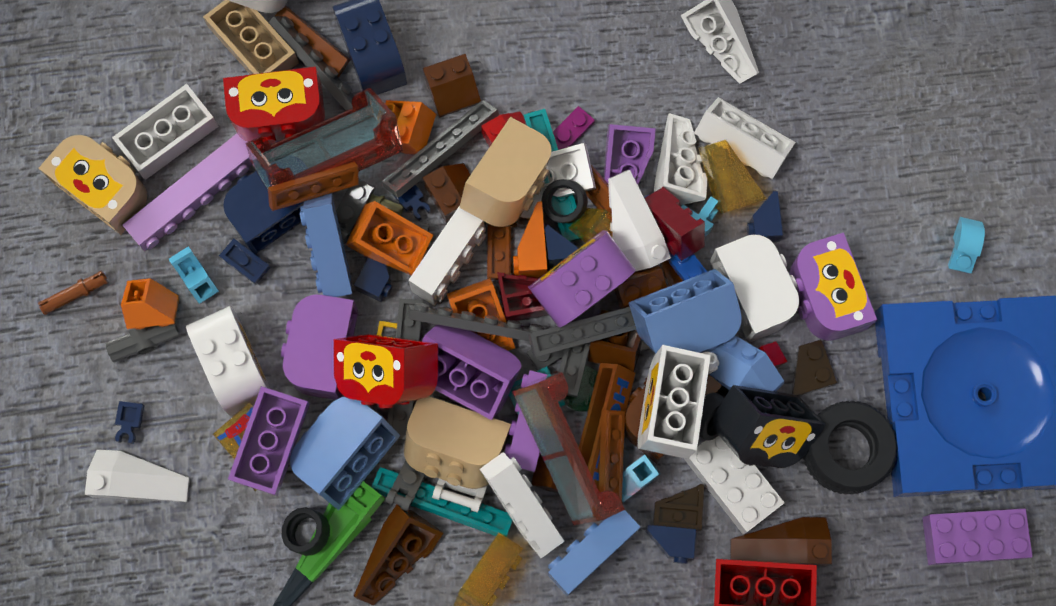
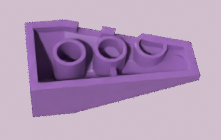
(628, 150)

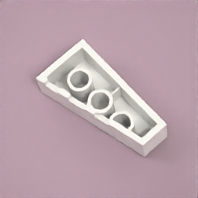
(522, 504)

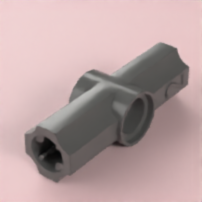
(140, 341)

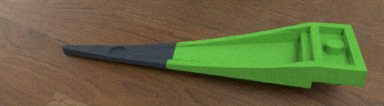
(344, 527)

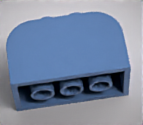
(689, 314)
(341, 449)

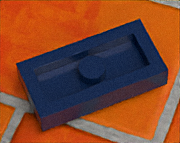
(244, 261)

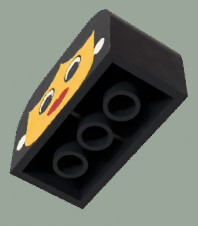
(766, 426)

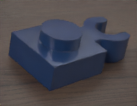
(412, 199)
(128, 417)

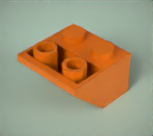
(414, 124)
(148, 304)

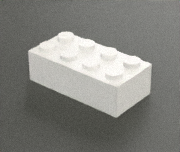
(165, 131)
(447, 256)
(734, 485)

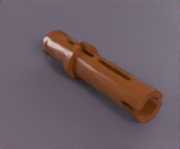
(81, 288)

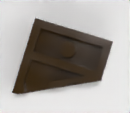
(812, 369)
(681, 509)

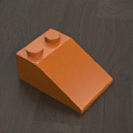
(389, 238)
(531, 250)
(482, 301)

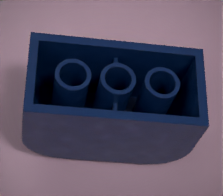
(370, 45)
(251, 216)

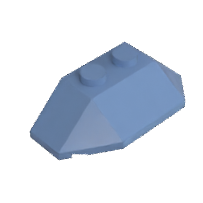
(745, 366)

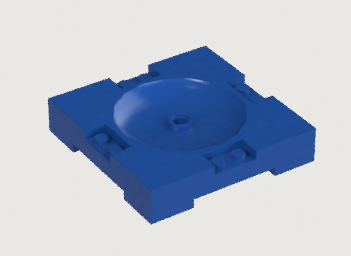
(932, 373)

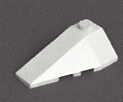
(723, 35)
(679, 163)
(634, 224)
(128, 477)

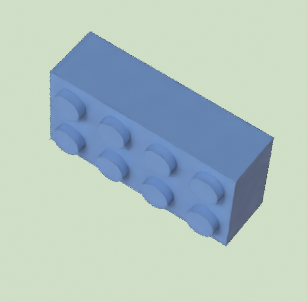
(327, 246)
(592, 551)

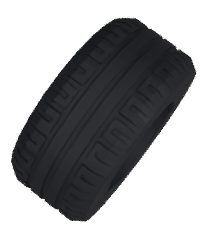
(880, 440)

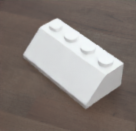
(749, 138)

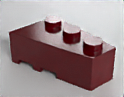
(678, 227)
(517, 298)

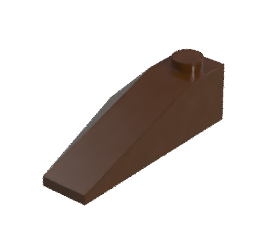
(791, 542)
(400, 545)

